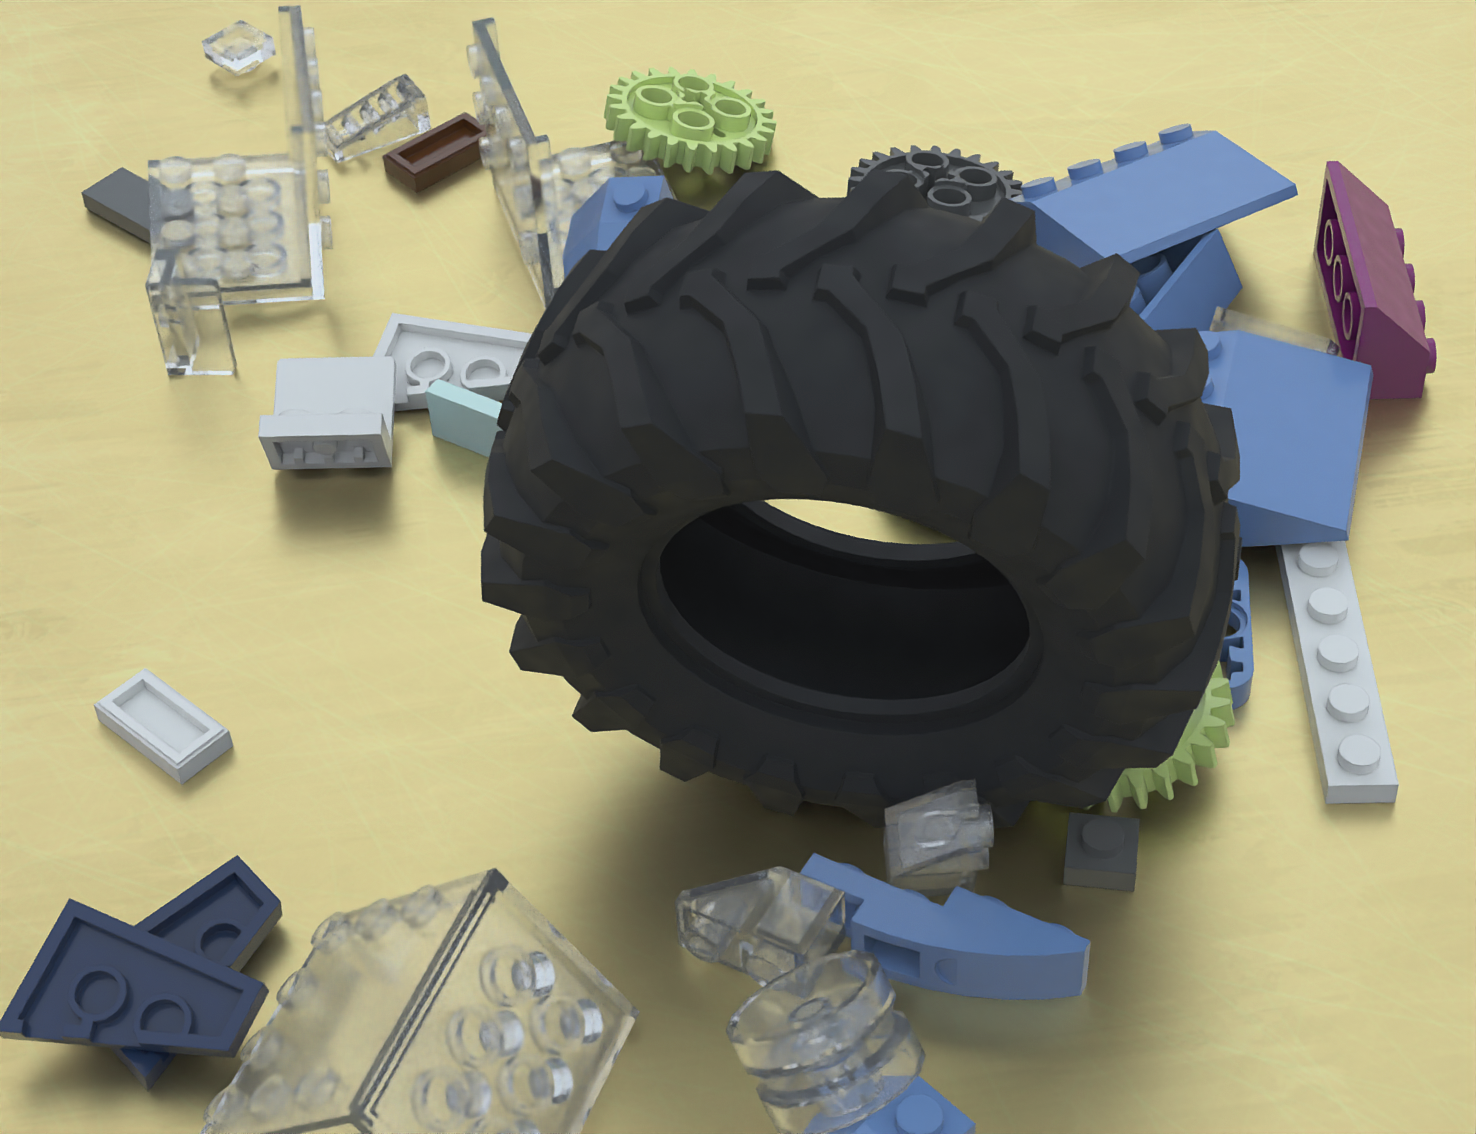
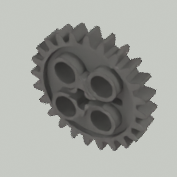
(945, 179)

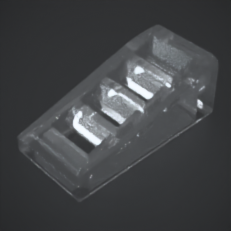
(378, 119)

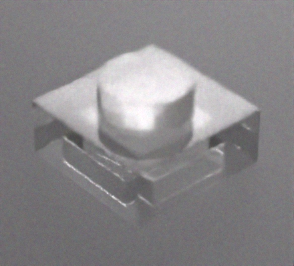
(239, 47)

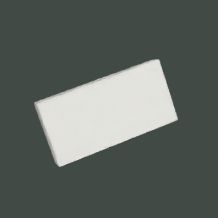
(163, 725)

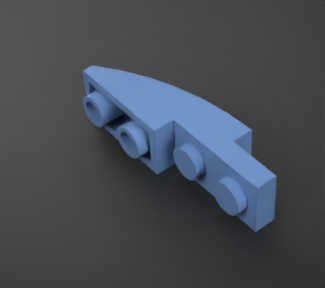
(958, 948)

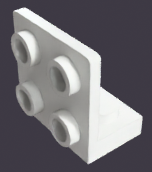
(331, 413)

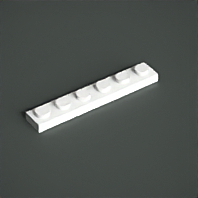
(1337, 674)

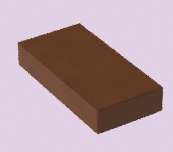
(436, 153)

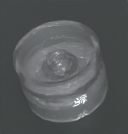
(826, 1043)

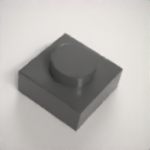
(1101, 851)

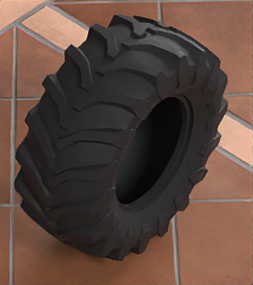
(893, 372)

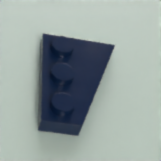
(217, 918)
(129, 990)

